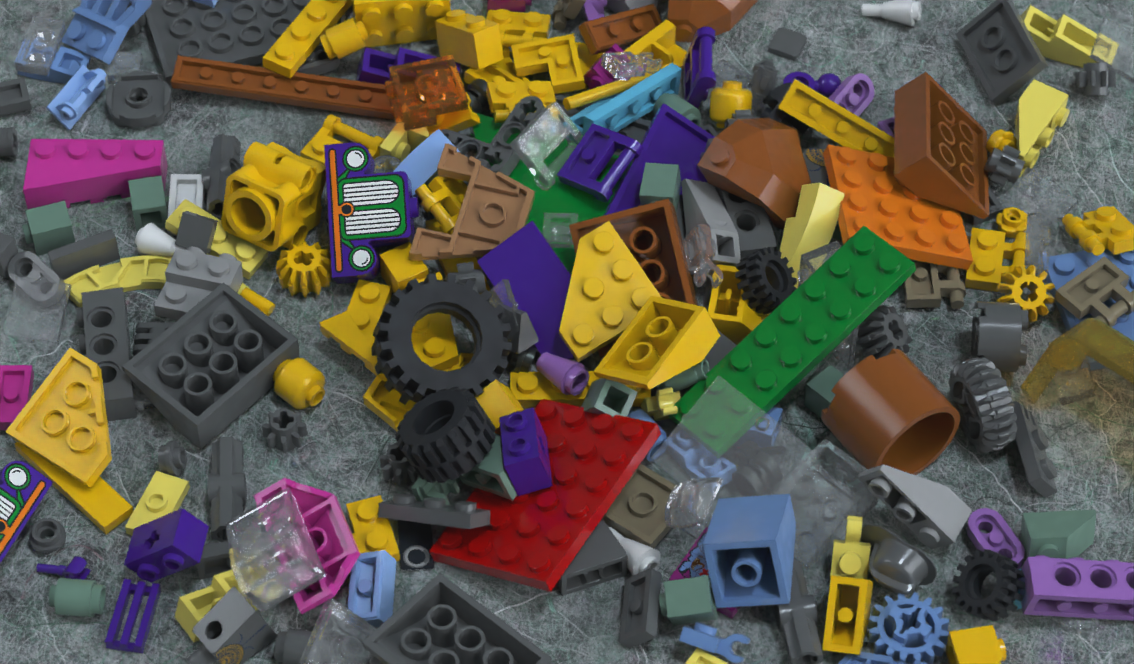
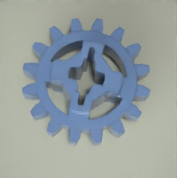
(908, 630)

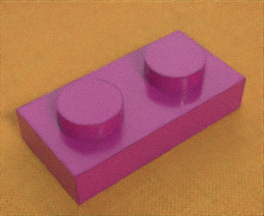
(15, 391)

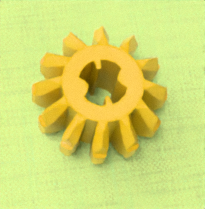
(304, 268)
(1037, 296)

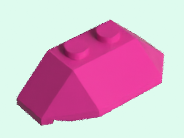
(329, 535)

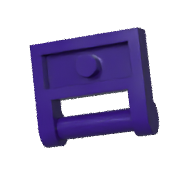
(698, 67)
(591, 158)

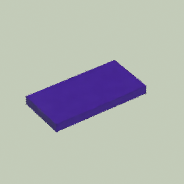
(537, 283)

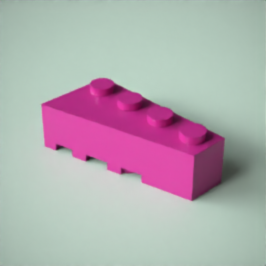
(89, 169)

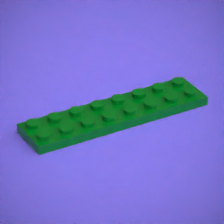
(809, 322)

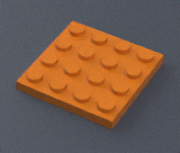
(905, 221)

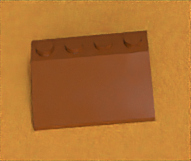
(940, 148)
(656, 244)

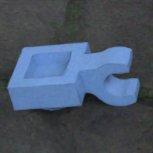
(705, 637)

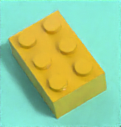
(399, 20)

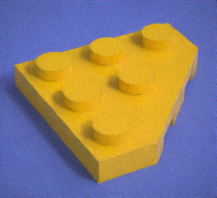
(603, 292)
(68, 419)

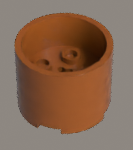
(891, 414)

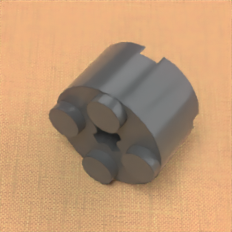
(999, 334)

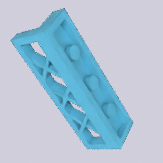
(626, 107)

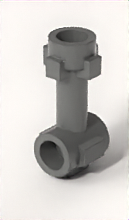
(764, 77)

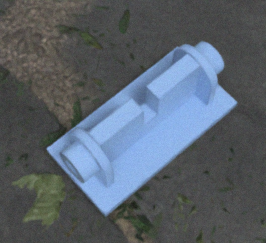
(77, 95)

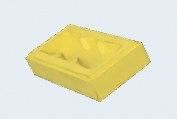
(160, 498)

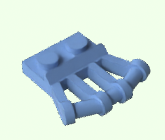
(101, 34)

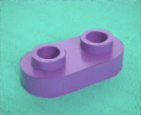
(859, 99)
(1001, 537)

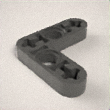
(498, 149)

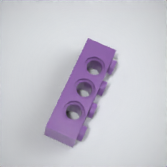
(1078, 588)

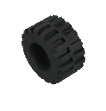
(445, 435)

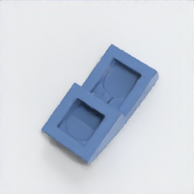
(63, 66)

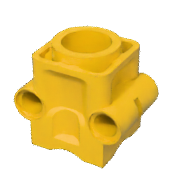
(273, 197)

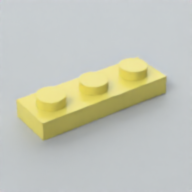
(223, 242)

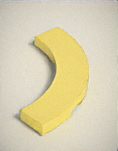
(129, 273)

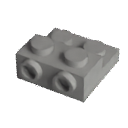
(193, 277)

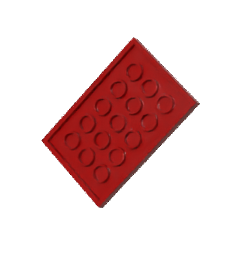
(542, 531)

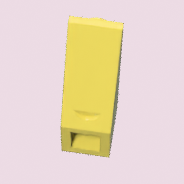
(1037, 116)

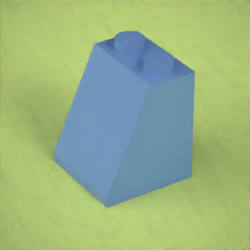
(751, 550)

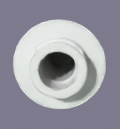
(895, 10)
(154, 241)
(639, 556)

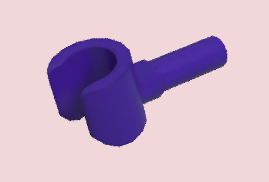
(73, 570)

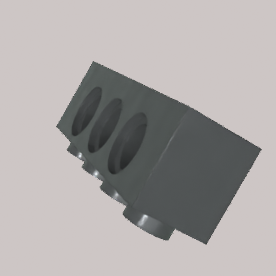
(748, 217)
(108, 345)

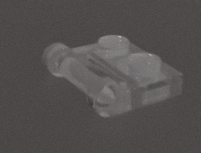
(541, 139)

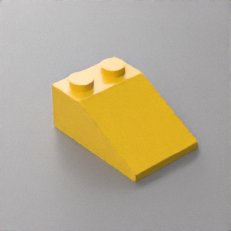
(659, 343)

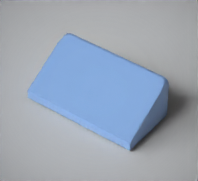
(372, 587)

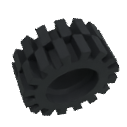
(765, 279)
(971, 582)

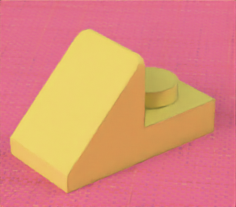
(401, 142)

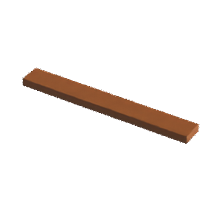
(269, 86)

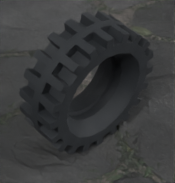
(395, 349)

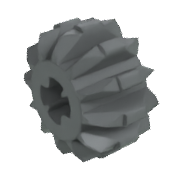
(883, 332)

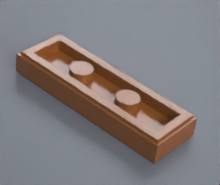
(619, 28)

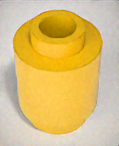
(344, 38)

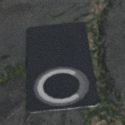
(414, 545)

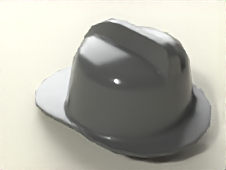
(895, 562)

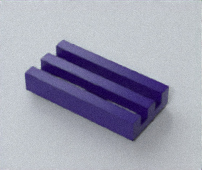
(139, 590)

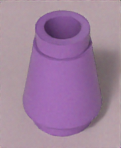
(565, 374)

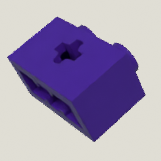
(525, 451)
(166, 545)

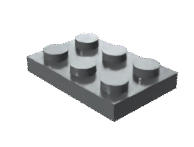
(1001, 50)

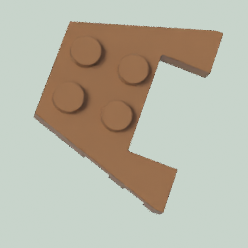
(488, 216)

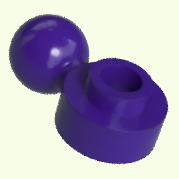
(824, 85)

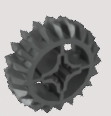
(983, 404)

